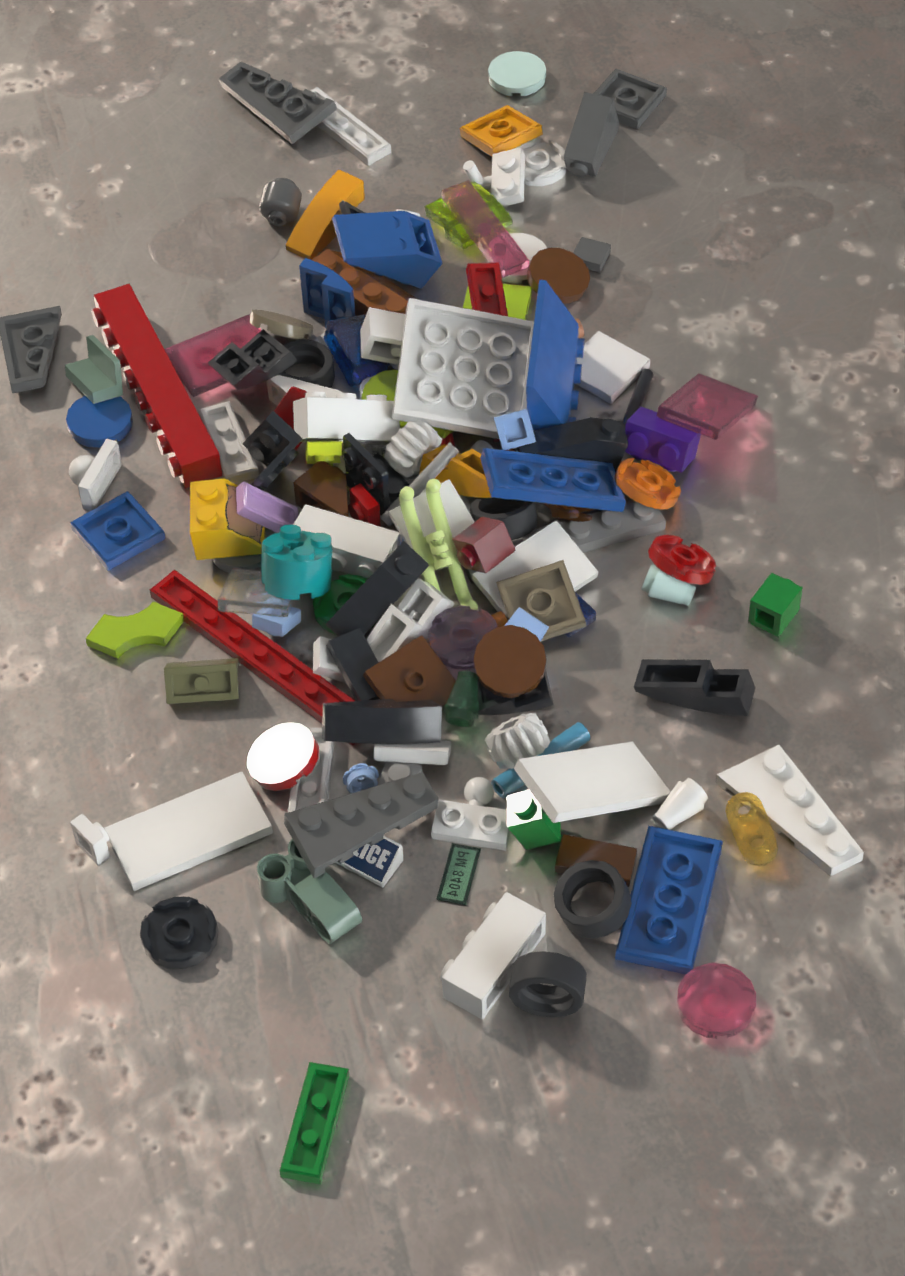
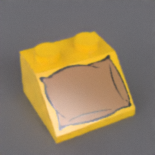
(216, 526)

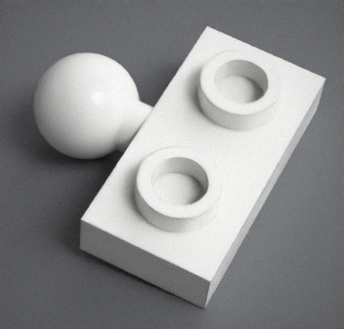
(472, 822)

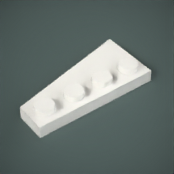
(794, 809)

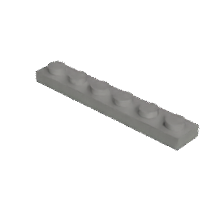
(607, 528)

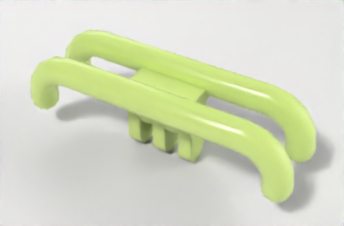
(438, 546)

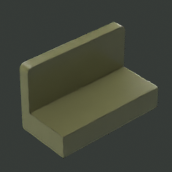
(201, 681)

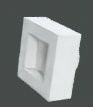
(323, 661)
(91, 838)

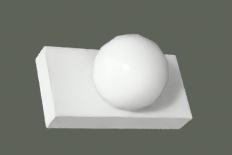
(96, 473)

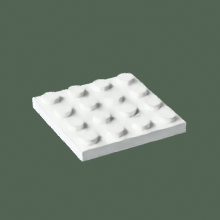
(461, 367)

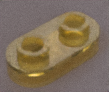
(750, 827)

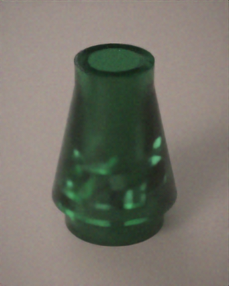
(462, 702)

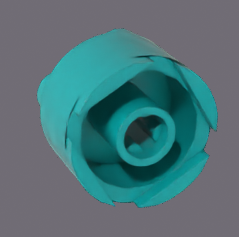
(296, 563)

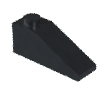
(582, 439)
(379, 591)

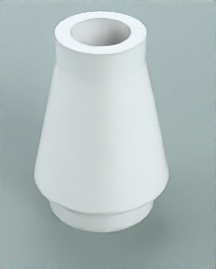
(682, 803)

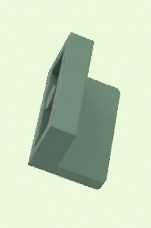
(98, 375)

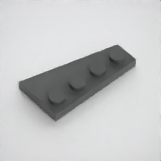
(277, 102)

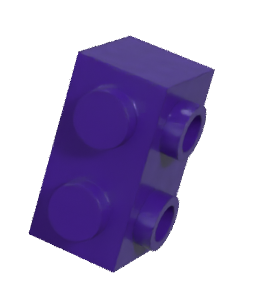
(660, 441)

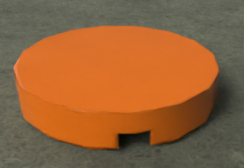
(647, 483)

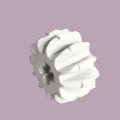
(409, 445)
(517, 739)

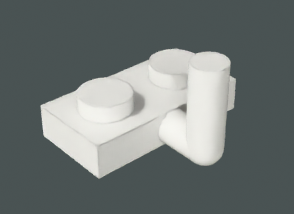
(506, 176)

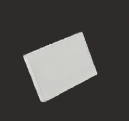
(539, 550)

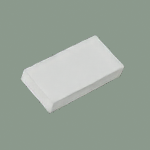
(420, 753)

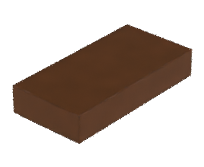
(578, 849)

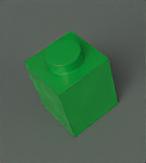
(775, 604)
(530, 822)

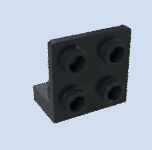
(274, 446)
(372, 472)

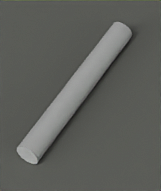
(428, 473)

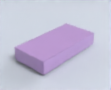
(264, 507)

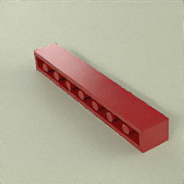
(156, 386)

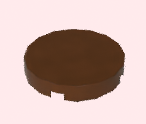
(563, 272)
(510, 661)

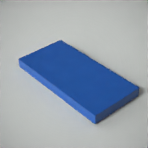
(552, 480)
(669, 900)

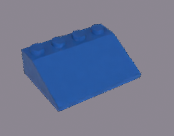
(553, 362)

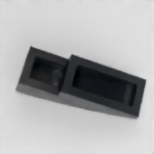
(696, 685)
(382, 722)

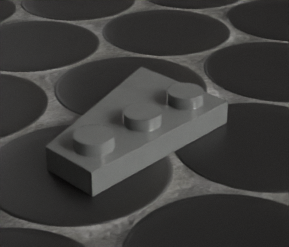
(29, 346)

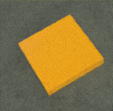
(501, 130)

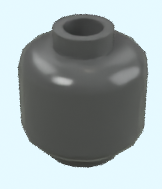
(280, 201)

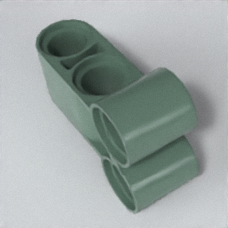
(317, 899)

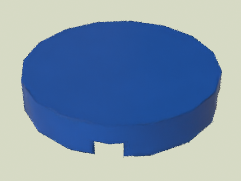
(100, 421)

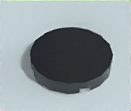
(179, 933)

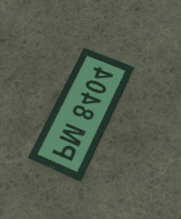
(458, 874)

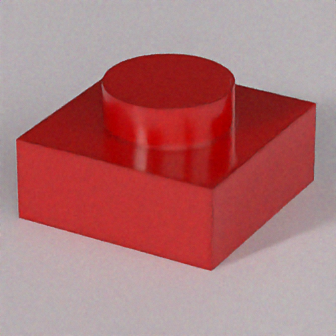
(364, 506)

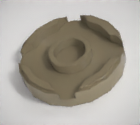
(281, 324)

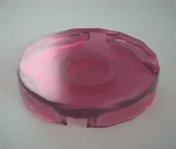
(716, 1000)

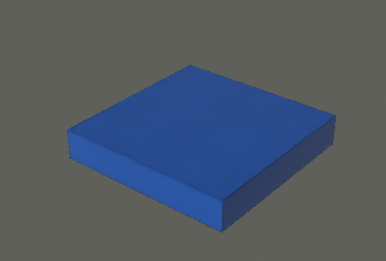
(118, 530)

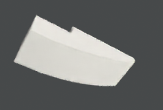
(408, 620)

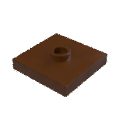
(411, 675)

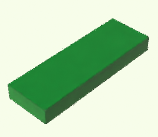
(314, 1123)

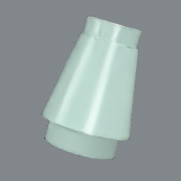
(666, 587)

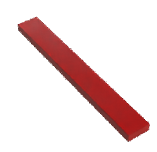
(247, 644)

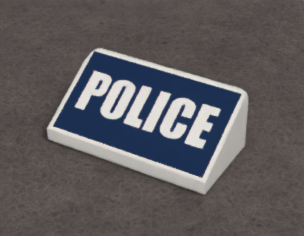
(377, 861)

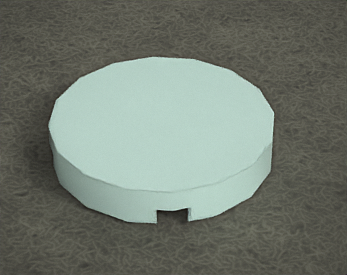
(517, 73)

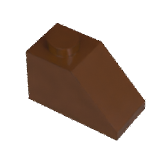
(322, 488)

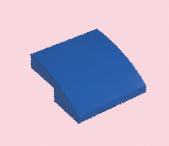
(325, 292)

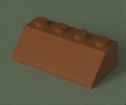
(368, 288)

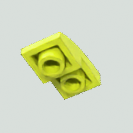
(323, 451)

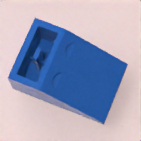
(389, 245)

